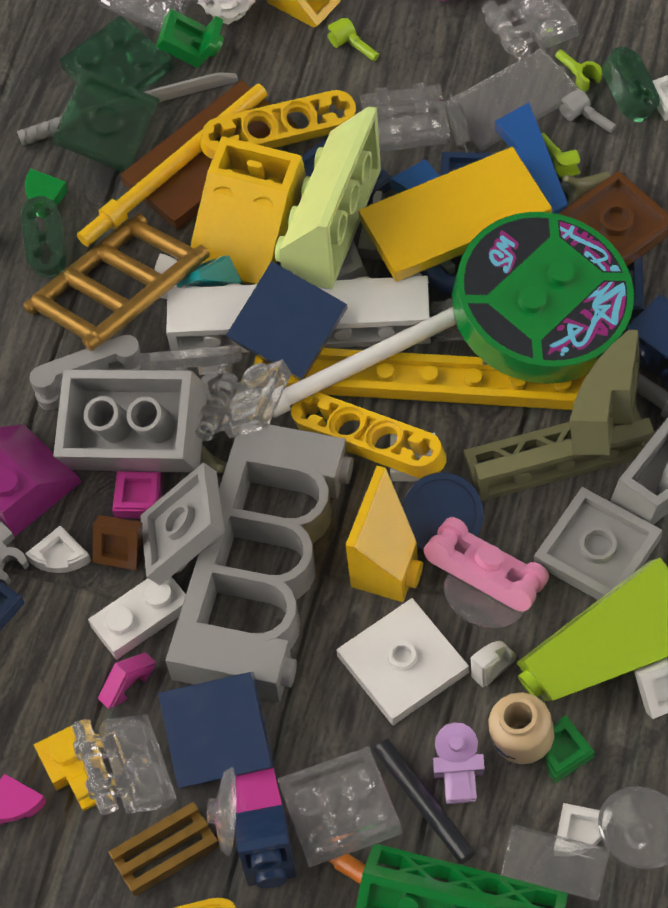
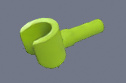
(343, 32)
(581, 71)
(564, 162)

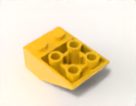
(247, 204)

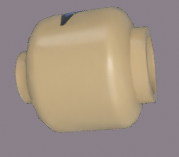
(521, 728)

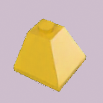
(382, 544)

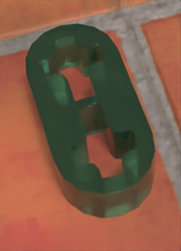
(630, 84)
(52, 235)

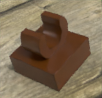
(117, 542)

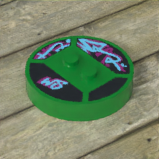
(541, 296)

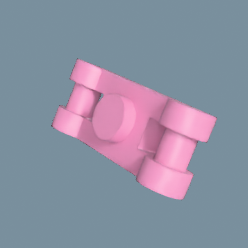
(485, 566)

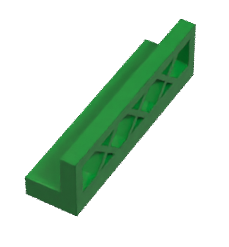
(416, 888)

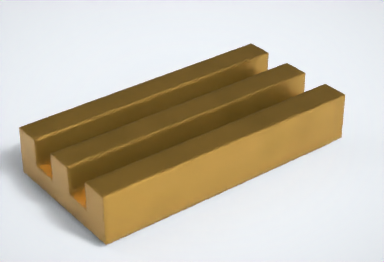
(154, 834)

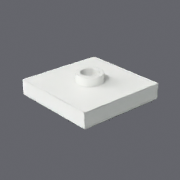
(402, 661)

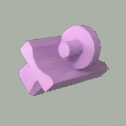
(458, 762)

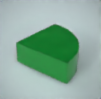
(44, 185)
(567, 751)

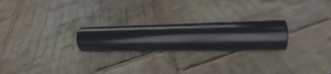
(424, 801)

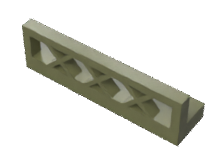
(550, 459)

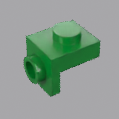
(189, 39)

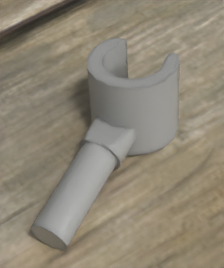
(579, 103)

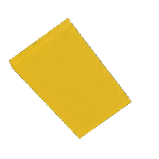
(447, 212)

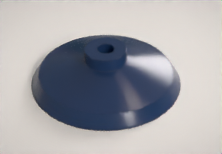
(438, 498)

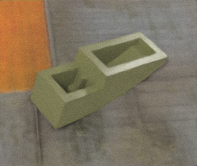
(606, 397)

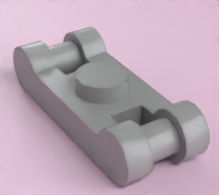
(114, 354)

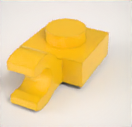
(63, 766)

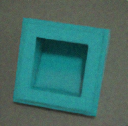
(212, 273)

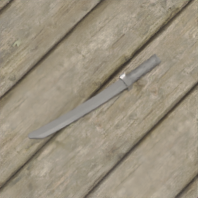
(47, 129)

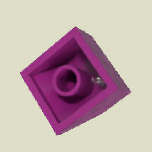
(29, 478)

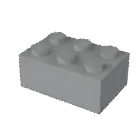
(130, 420)

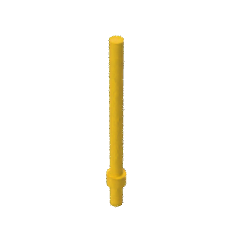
(116, 212)

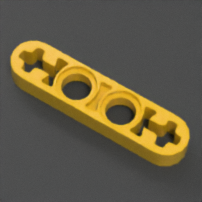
(275, 118)
(371, 428)

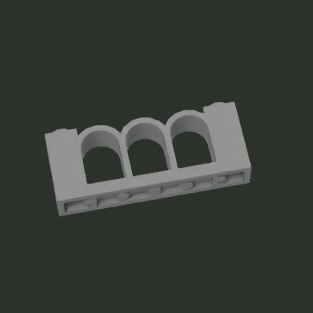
(276, 459)

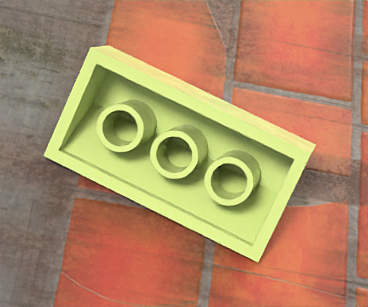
(330, 201)

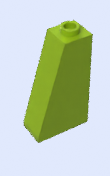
(606, 639)

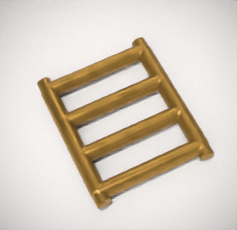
(124, 309)

